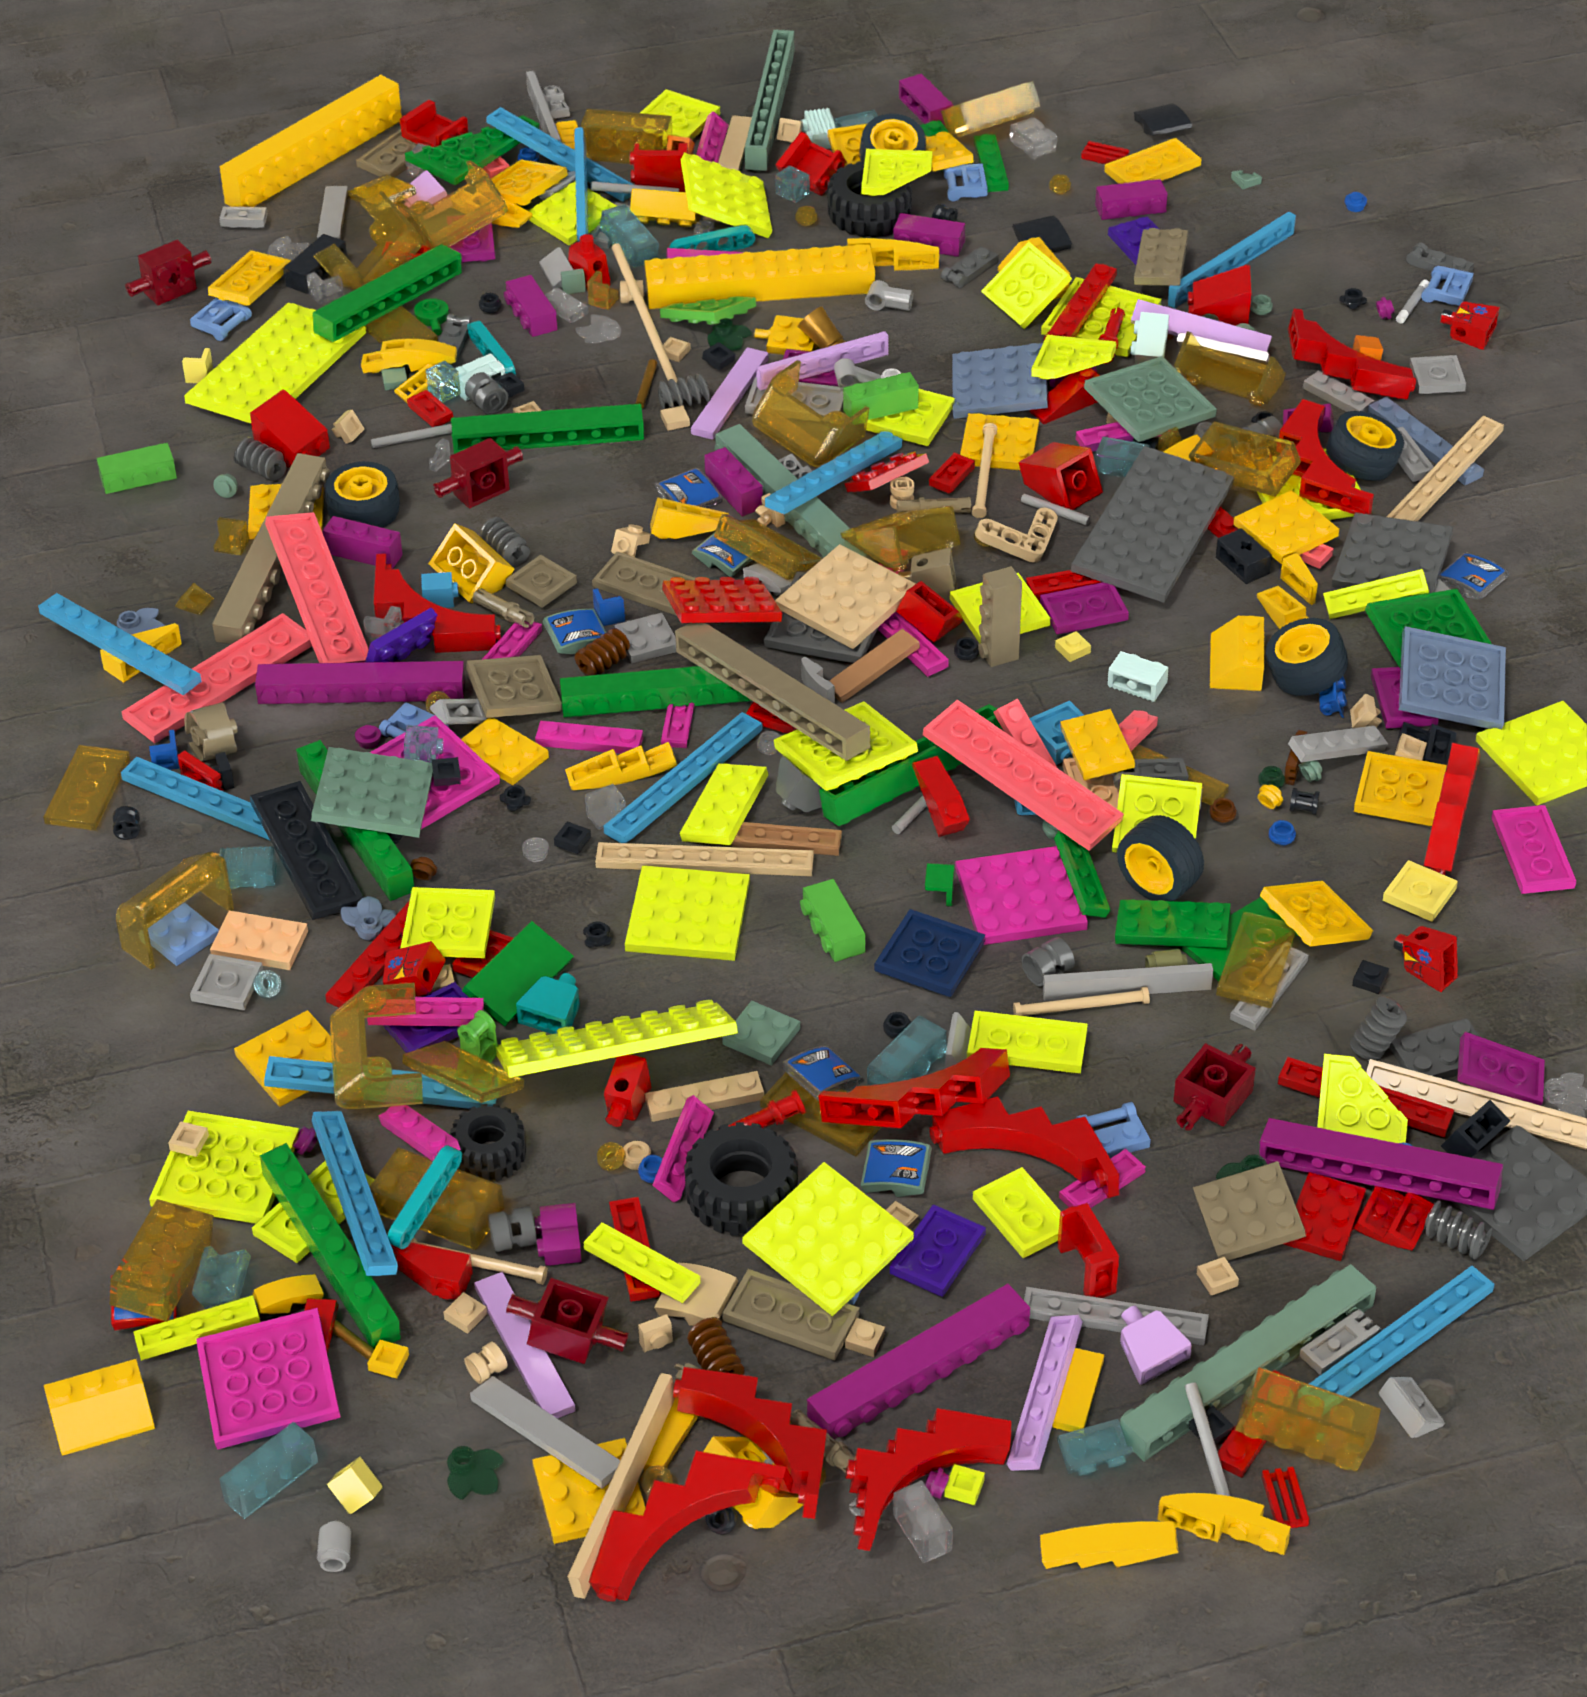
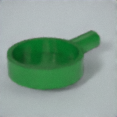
(432, 313)

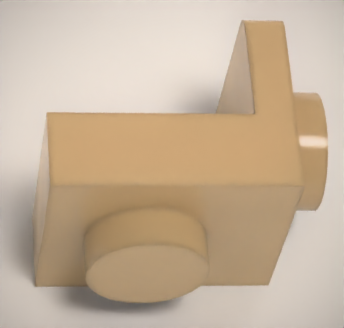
(628, 539)

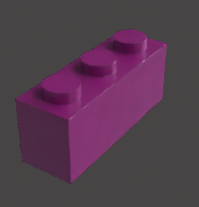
(923, 98)
(1131, 199)
(930, 231)
(530, 306)
(733, 481)
(362, 541)

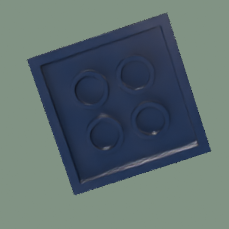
(929, 953)

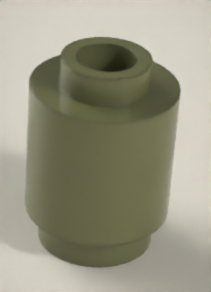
(1165, 958)

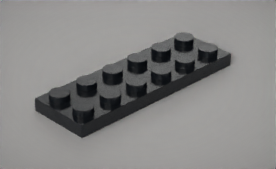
(306, 850)

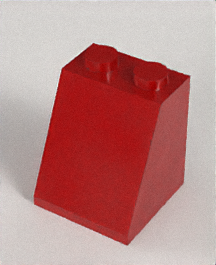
(1223, 295)
(288, 428)
(1062, 474)

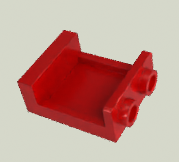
(429, 128)
(812, 160)
(658, 167)
(1082, 1231)

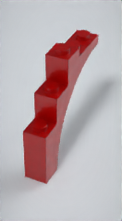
(947, 1441)

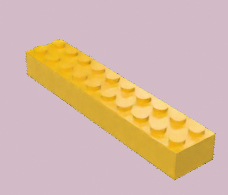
(311, 143)
(760, 275)

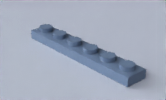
(1428, 441)

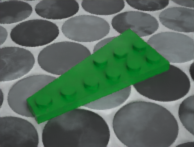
(450, 158)

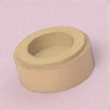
(635, 1153)

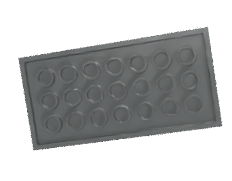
(1153, 524)

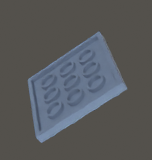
(997, 381)
(1452, 678)

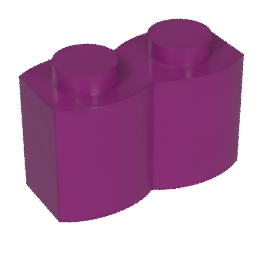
(559, 1234)

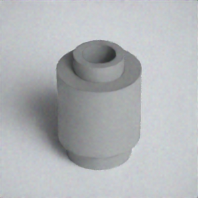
(334, 1546)

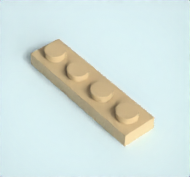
(713, 1093)

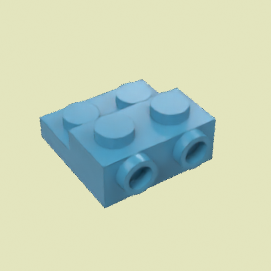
(1048, 728)

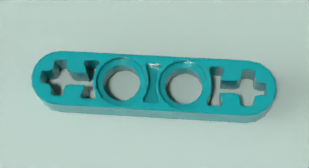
(713, 237)
(488, 345)
(424, 1197)

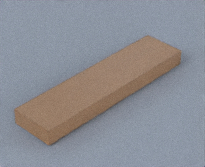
(874, 664)
(788, 837)

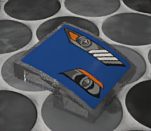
(690, 488)
(1473, 575)
(822, 1070)

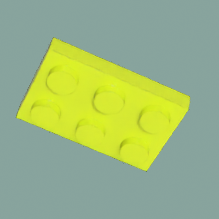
(1020, 1211)

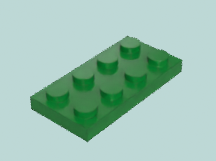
(1173, 923)

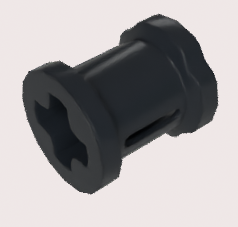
(1304, 801)

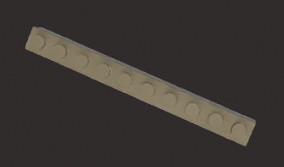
(261, 565)
(773, 690)

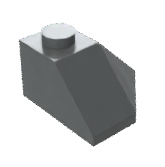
(797, 788)

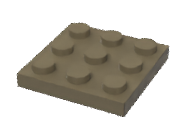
(513, 686)
(1249, 1211)

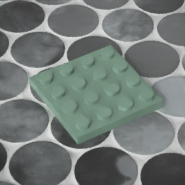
(1150, 398)
(373, 792)

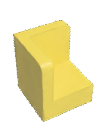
(197, 368)
(354, 1485)

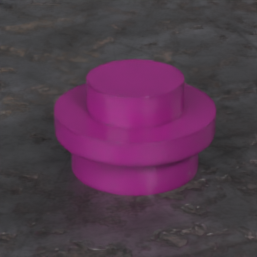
(1384, 308)
(368, 736)
(306, 1140)
(937, 1482)

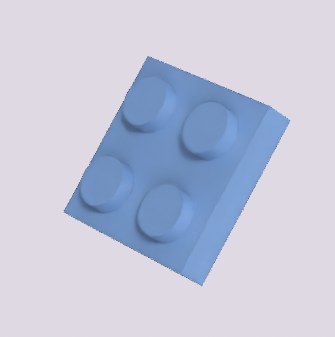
(181, 934)

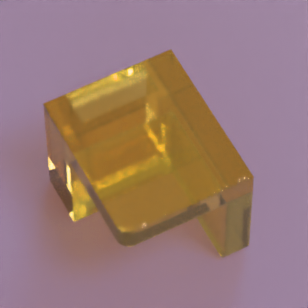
(601, 294)
(232, 536)

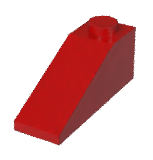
(1067, 397)
(941, 796)
(435, 1269)

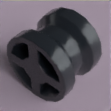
(944, 213)
(126, 823)

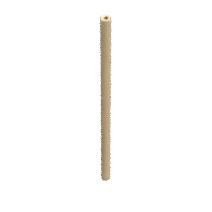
(644, 313)

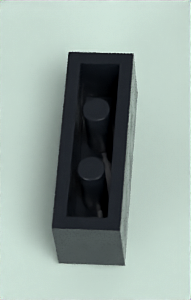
(305, 263)

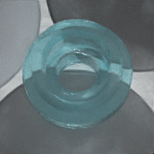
(273, 980)

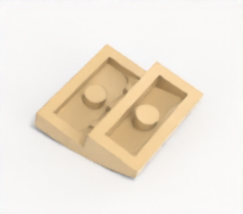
(705, 1301)

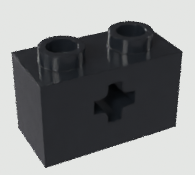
(1243, 556)
(1476, 1131)

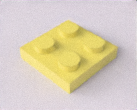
(1420, 890)

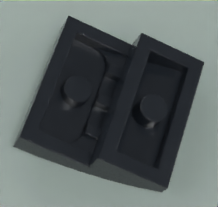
(1162, 119)
(1047, 229)
(1437, 738)

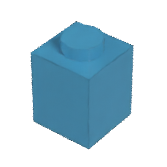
(439, 588)

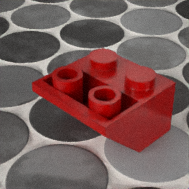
(928, 612)

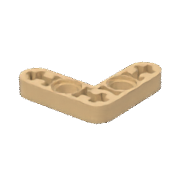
(1023, 542)

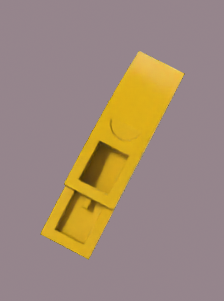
(414, 352)
(1217, 1514)

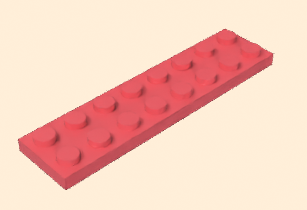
(317, 588)
(220, 676)
(1023, 775)

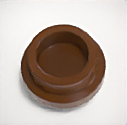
(1223, 810)
(423, 868)

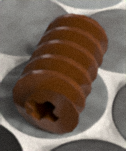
(602, 652)
(714, 1347)

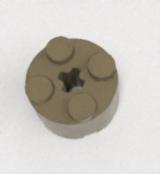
(210, 731)

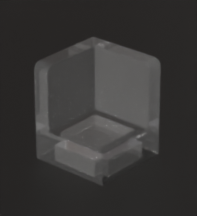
(324, 290)
(377, 627)
(604, 805)

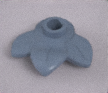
(139, 621)
(367, 917)

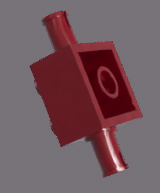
(167, 272)
(479, 473)
(1214, 1085)
(567, 1321)

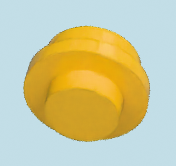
(1270, 796)

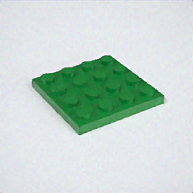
(1434, 612)

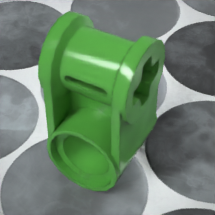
(479, 1036)

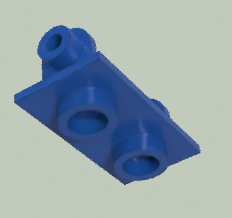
(1333, 699)

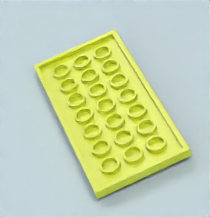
(274, 358)
(614, 1039)

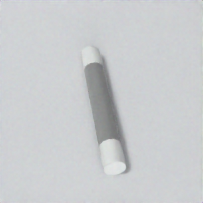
(1411, 303)

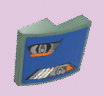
(717, 553)
(573, 629)
(896, 1167)

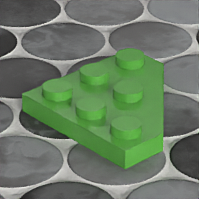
(708, 310)

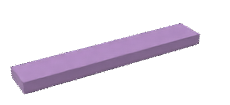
(1203, 327)
(825, 359)
(729, 393)
(531, 1362)
(1044, 1393)

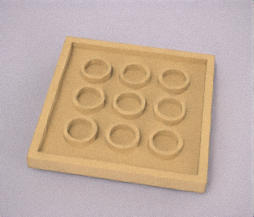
(845, 596)

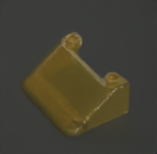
(904, 535)

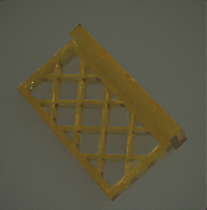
(765, 546)

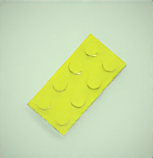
(724, 804)
(1031, 1040)
(279, 1231)

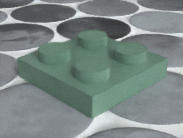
(762, 1033)

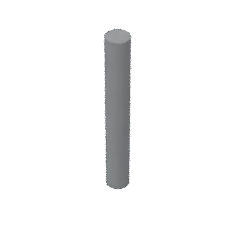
(1059, 510)
(910, 815)

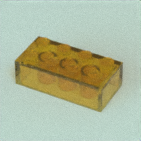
(991, 110)
(614, 134)
(1252, 458)
(458, 1213)
(161, 1260)
(1308, 1419)

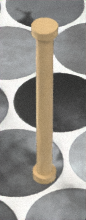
(979, 509)
(1082, 1003)
(538, 1274)

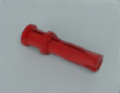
(1113, 327)
(776, 1111)

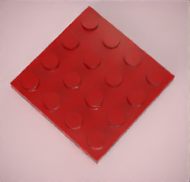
(721, 600)

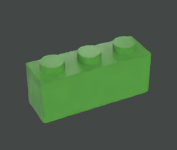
(882, 396)
(136, 468)
(833, 920)

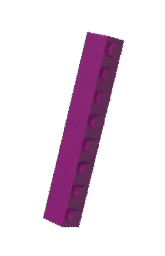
(358, 682)
(1382, 1163)
(919, 1362)

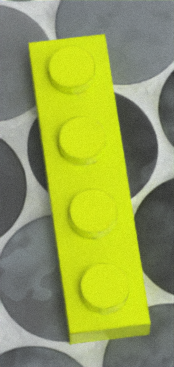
(1355, 598)
(642, 1262)
(186, 1329)

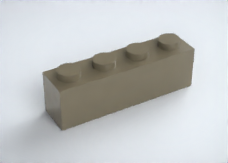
(1000, 616)

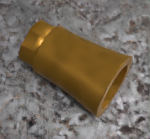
(820, 329)

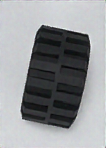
(490, 1125)

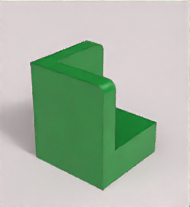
(940, 878)

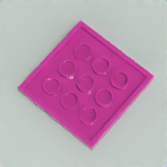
(474, 772)
(1019, 895)
(267, 1378)

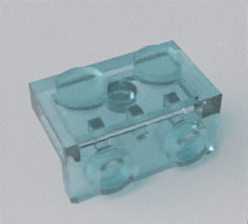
(220, 1277)
(1094, 1447)

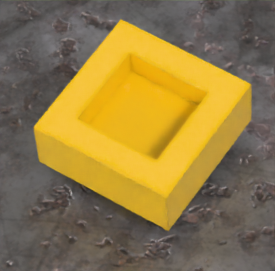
(388, 1359)

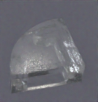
(441, 455)

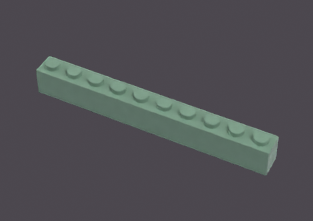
(769, 100)
(811, 518)
(1230, 1371)

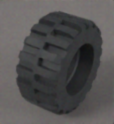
(862, 212)
(734, 1150)

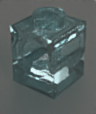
(792, 184)
(443, 381)
(422, 743)

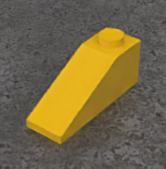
(681, 520)
(162, 638)

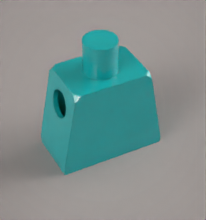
(549, 1004)

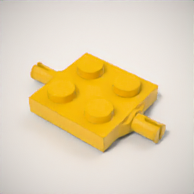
(785, 335)

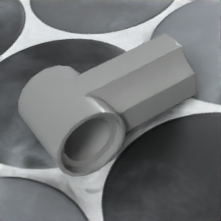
(882, 295)
(849, 374)

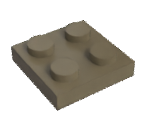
(541, 581)

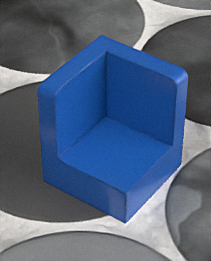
(609, 610)
(166, 754)

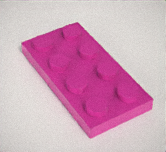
(1533, 849)

